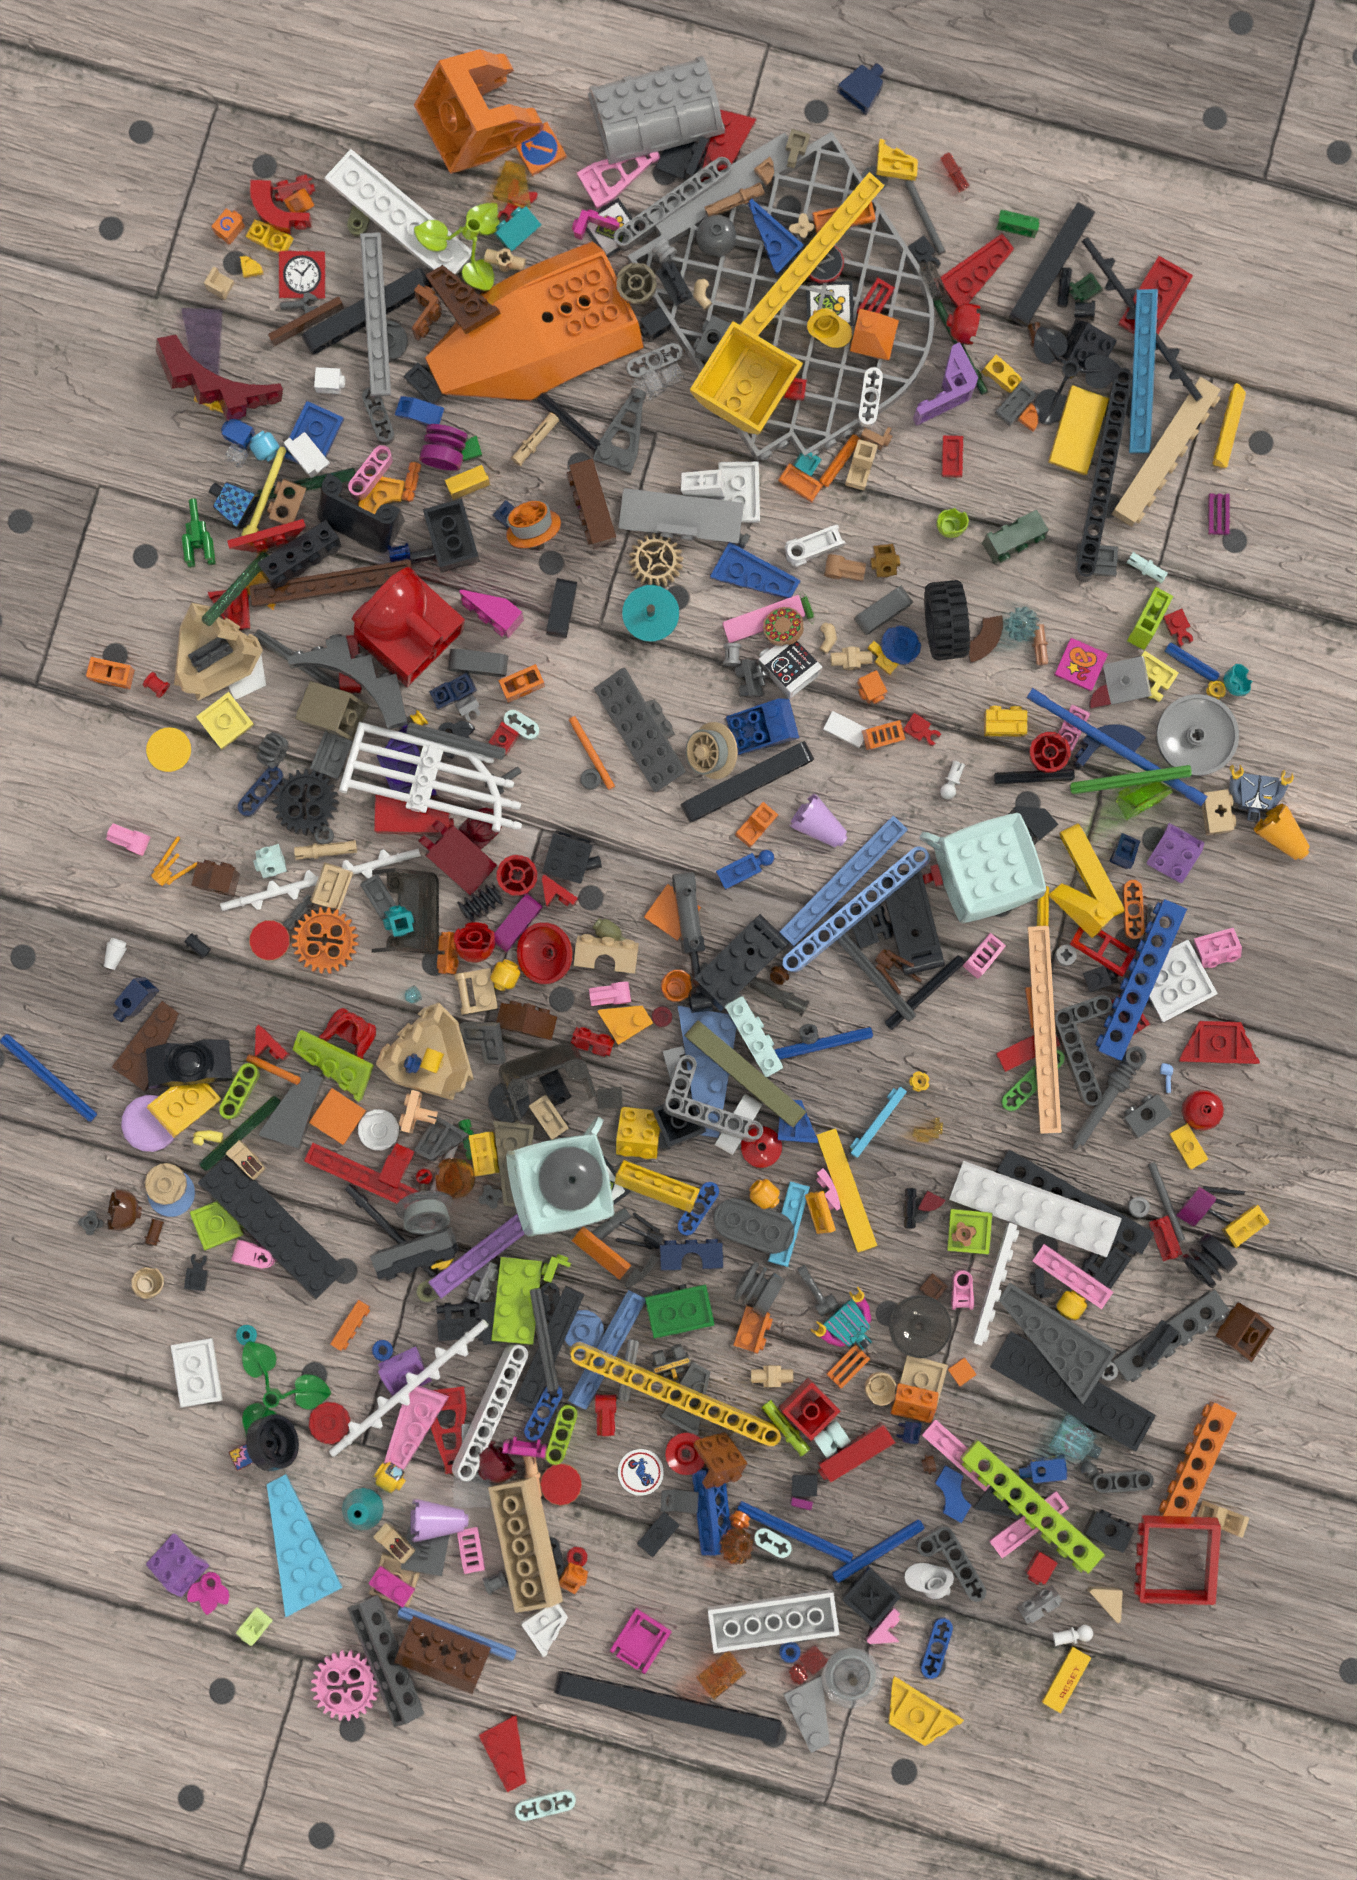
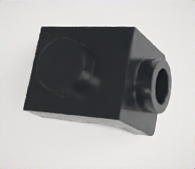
(1100, 978)
(555, 1087)
(1037, 1280)

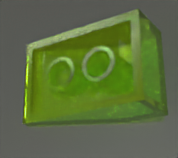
(1141, 798)

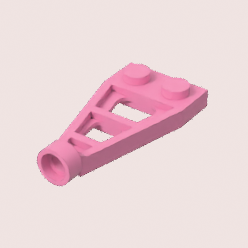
(597, 187)

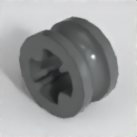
(323, 841)
(808, 1033)

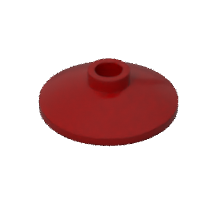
(762, 1158)
(675, 1459)

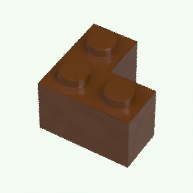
(216, 878)
(526, 1020)

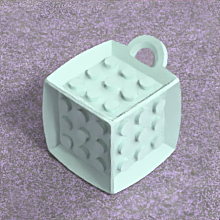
(988, 867)
(533, 1210)

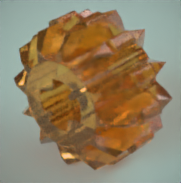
(736, 1546)

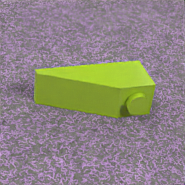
(1150, 618)

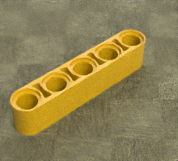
(1090, 868)

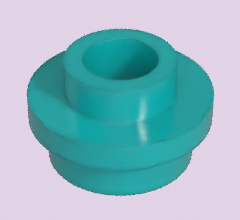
(239, 1334)

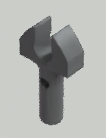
(300, 303)
(509, 775)

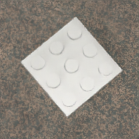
(1180, 982)

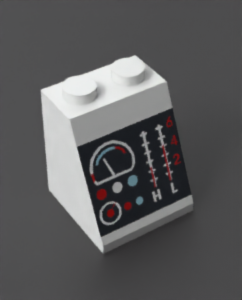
(790, 667)

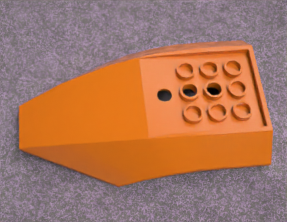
(522, 354)

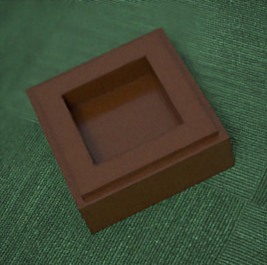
(933, 1287)

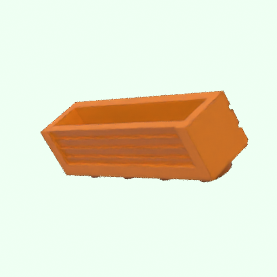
(350, 1324)

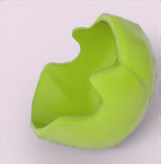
(952, 523)

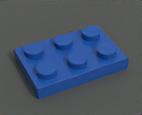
(320, 427)

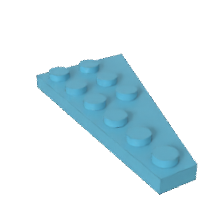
(301, 1559)

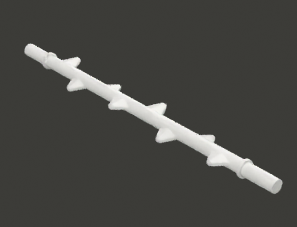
(311, 880)
(413, 1381)

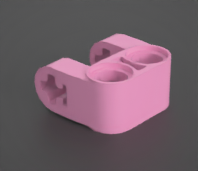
(249, 1253)

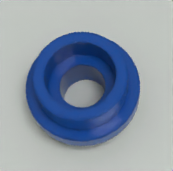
(412, 1063)
(382, 1357)
(789, 1658)

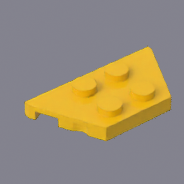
(918, 1714)

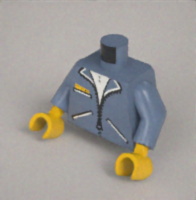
(1257, 792)

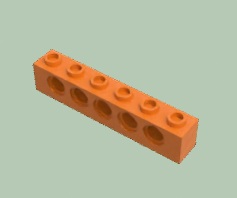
(1207, 1457)

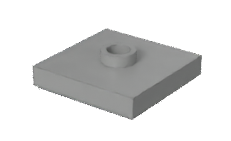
(1127, 680)

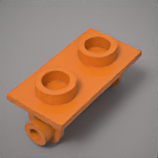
(449, 962)

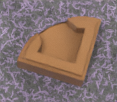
(765, 171)

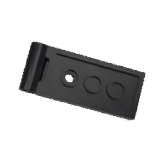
(909, 911)
(734, 967)

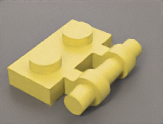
(1160, 674)

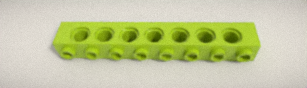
(1091, 1554)

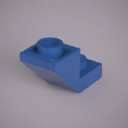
(419, 410)

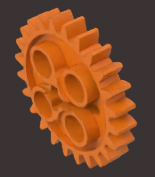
(322, 959)

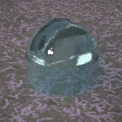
(412, 994)

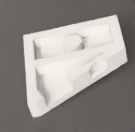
(544, 1626)

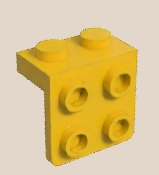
(637, 1133)

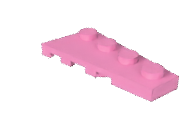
(414, 1424)

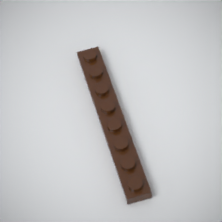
(326, 584)

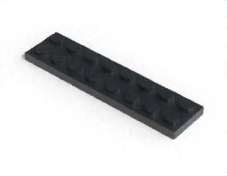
(272, 1227)
(1103, 1408)

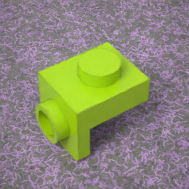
(549, 1269)

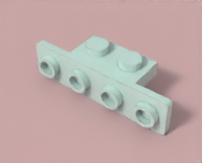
(754, 1037)

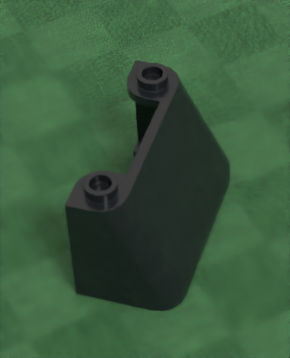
(369, 529)

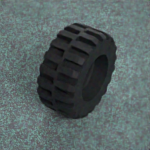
(947, 620)

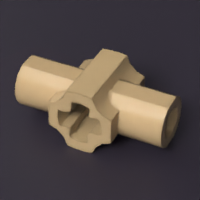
(496, 258)
(851, 658)
(771, 1375)

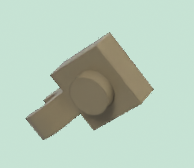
(796, 144)

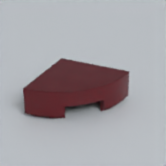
(1100, 698)
(930, 1202)

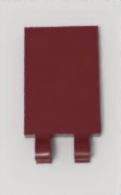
(458, 857)

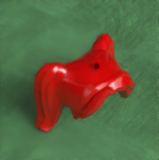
(352, 1029)

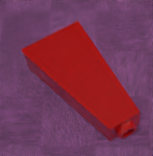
(395, 818)
(856, 1453)

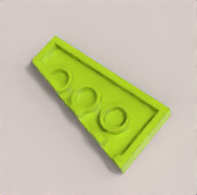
(345, 1068)

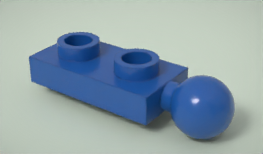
(744, 868)

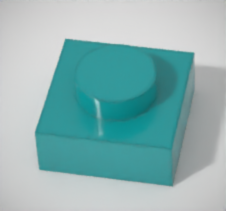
(807, 465)

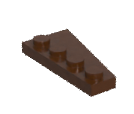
(461, 300)

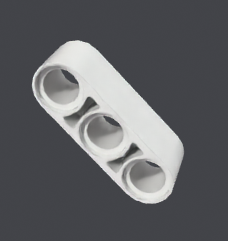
(747, 1108)

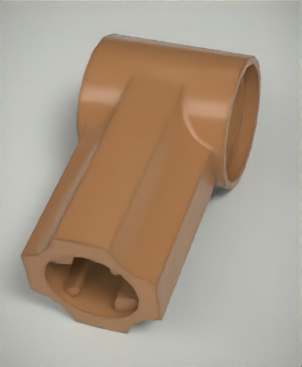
(838, 567)

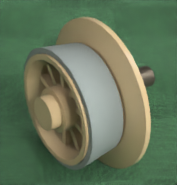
(712, 750)

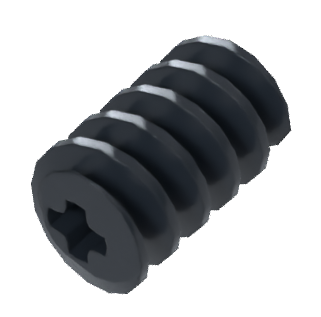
(480, 903)

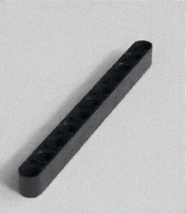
(1100, 483)
(668, 1706)

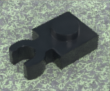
(923, 251)
(196, 1277)

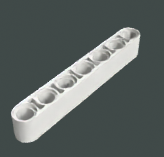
(489, 1400)

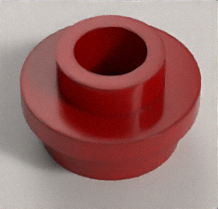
(579, 1550)

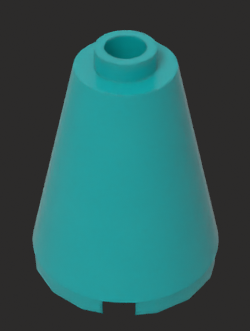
(368, 1503)

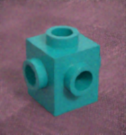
(403, 925)

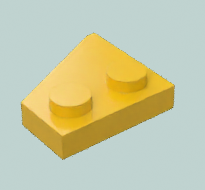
(895, 163)

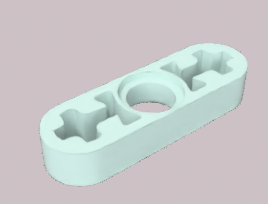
(528, 1802)

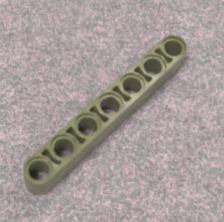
(745, 1073)

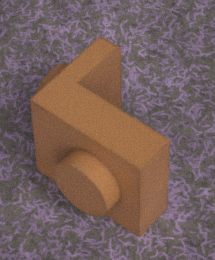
(872, 437)

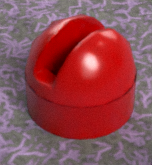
(421, 1172)

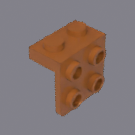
(426, 298)
(721, 1458)

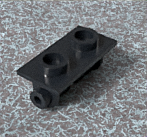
(674, 283)
(210, 653)
(1157, 1342)

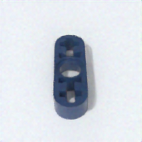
(255, 807)

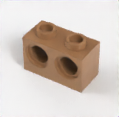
(292, 504)

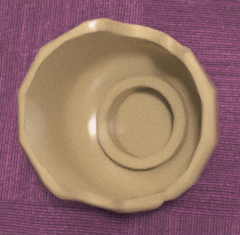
(147, 1283)
(880, 1388)

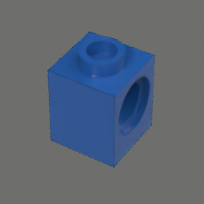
(237, 432)

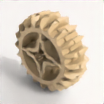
(646, 575)

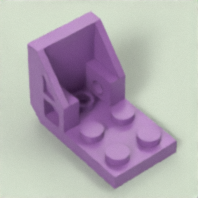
(957, 387)

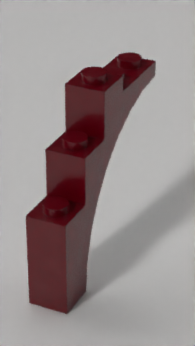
(207, 386)

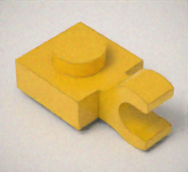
(882, 661)

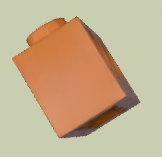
(110, 673)

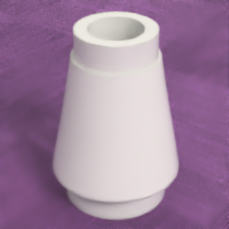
(114, 952)

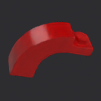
(262, 199)

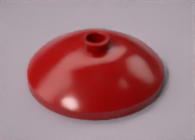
(535, 954)

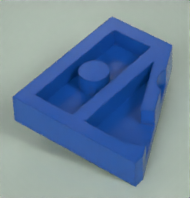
(800, 1133)

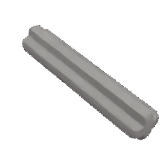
(631, 1354)

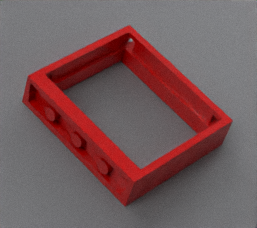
(1174, 1596)

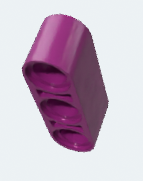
(517, 922)

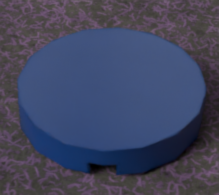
(900, 645)

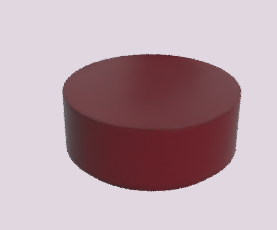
(662, 1016)

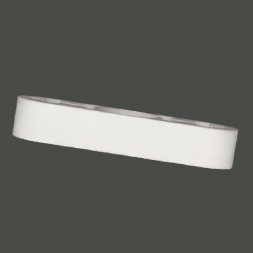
(862, 410)

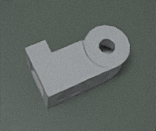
(671, 1058)

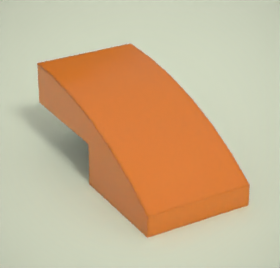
(756, 824)

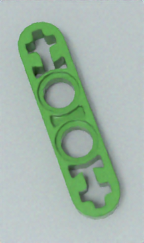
(1030, 1078)

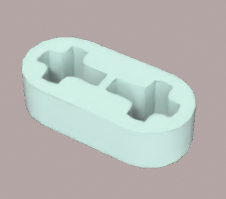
(524, 721)
(770, 1546)

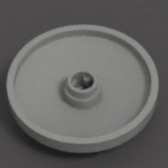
(1210, 721)

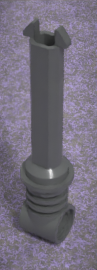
(1117, 1083)

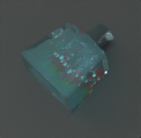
(1074, 1439)

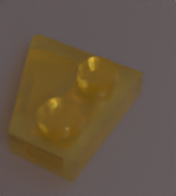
(513, 185)

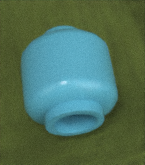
(264, 446)

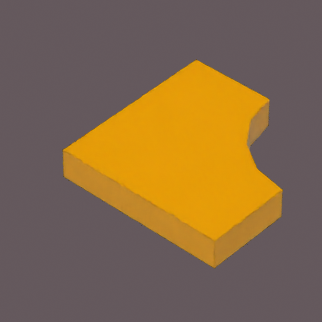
(384, 492)

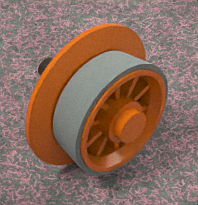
(532, 525)

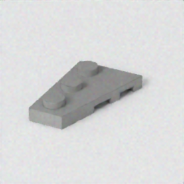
(810, 1712)

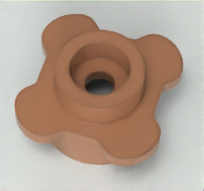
(957, 1236)

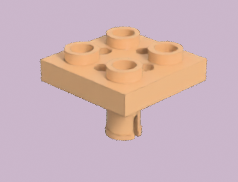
(415, 1113)

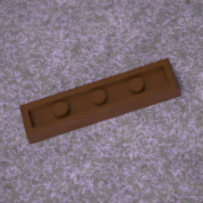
(306, 321)

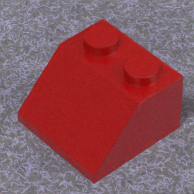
(809, 1409)

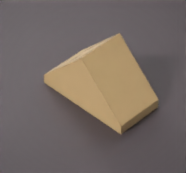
(1109, 1599)

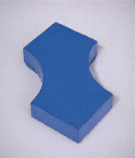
(955, 1503)

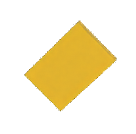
(182, 1106)

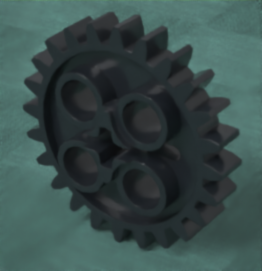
(287, 802)

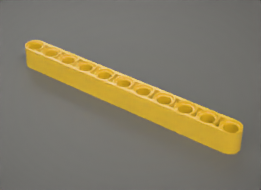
(682, 1401)

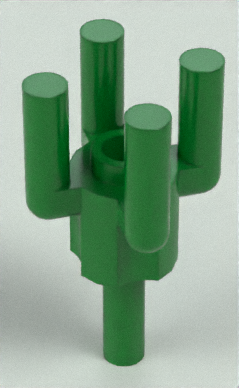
(196, 538)

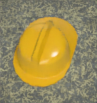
(829, 328)

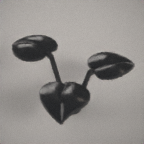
(1049, 346)

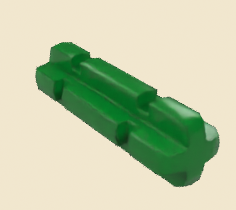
(465, 1125)

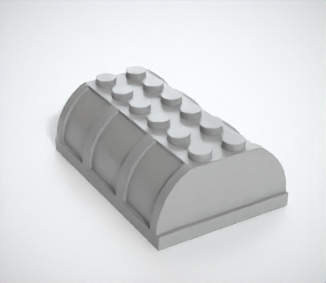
(656, 110)

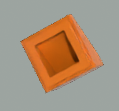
(299, 201)

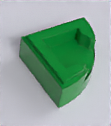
(472, 449)

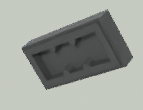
(1015, 404)

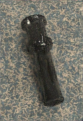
(788, 1000)

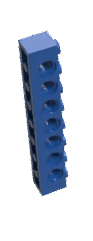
(1175, 915)

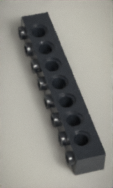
(1140, 1234)

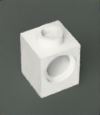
(329, 380)

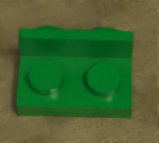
(1018, 224)

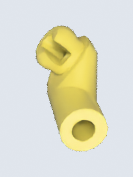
(200, 1136)

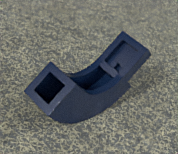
(1123, 734)

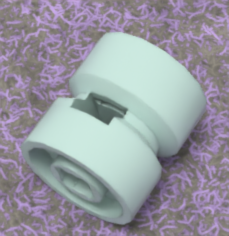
(832, 1439)

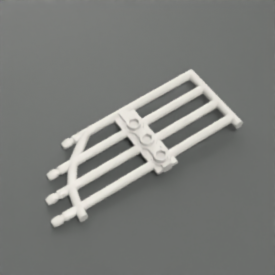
(425, 776)

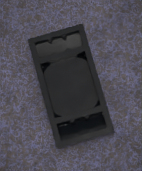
(189, 1063)

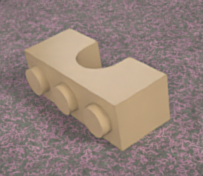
(622, 952)

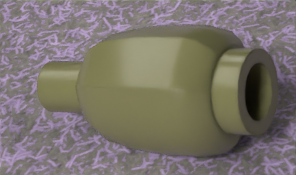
(606, 928)

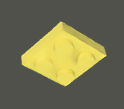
(225, 720)

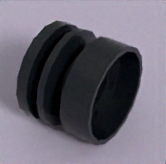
(1209, 1260)

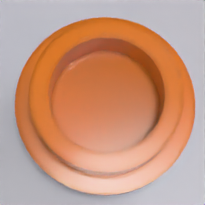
(739, 1519)

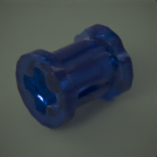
(399, 552)

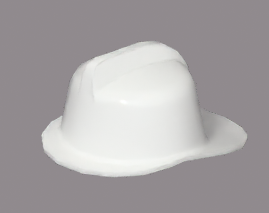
(930, 1579)

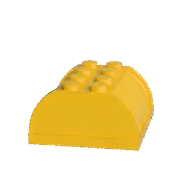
(745, 379)

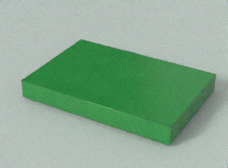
(679, 1311)

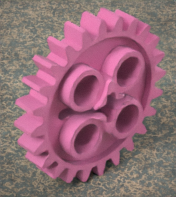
(348, 1704)

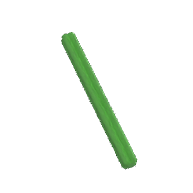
(1131, 779)

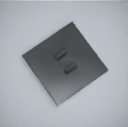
(428, 1555)

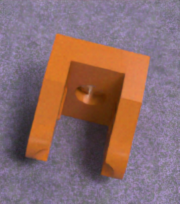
(459, 118)

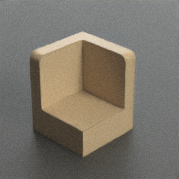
(218, 283)

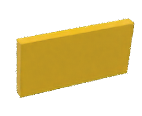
(1078, 430)

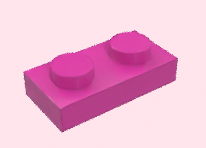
(391, 1586)

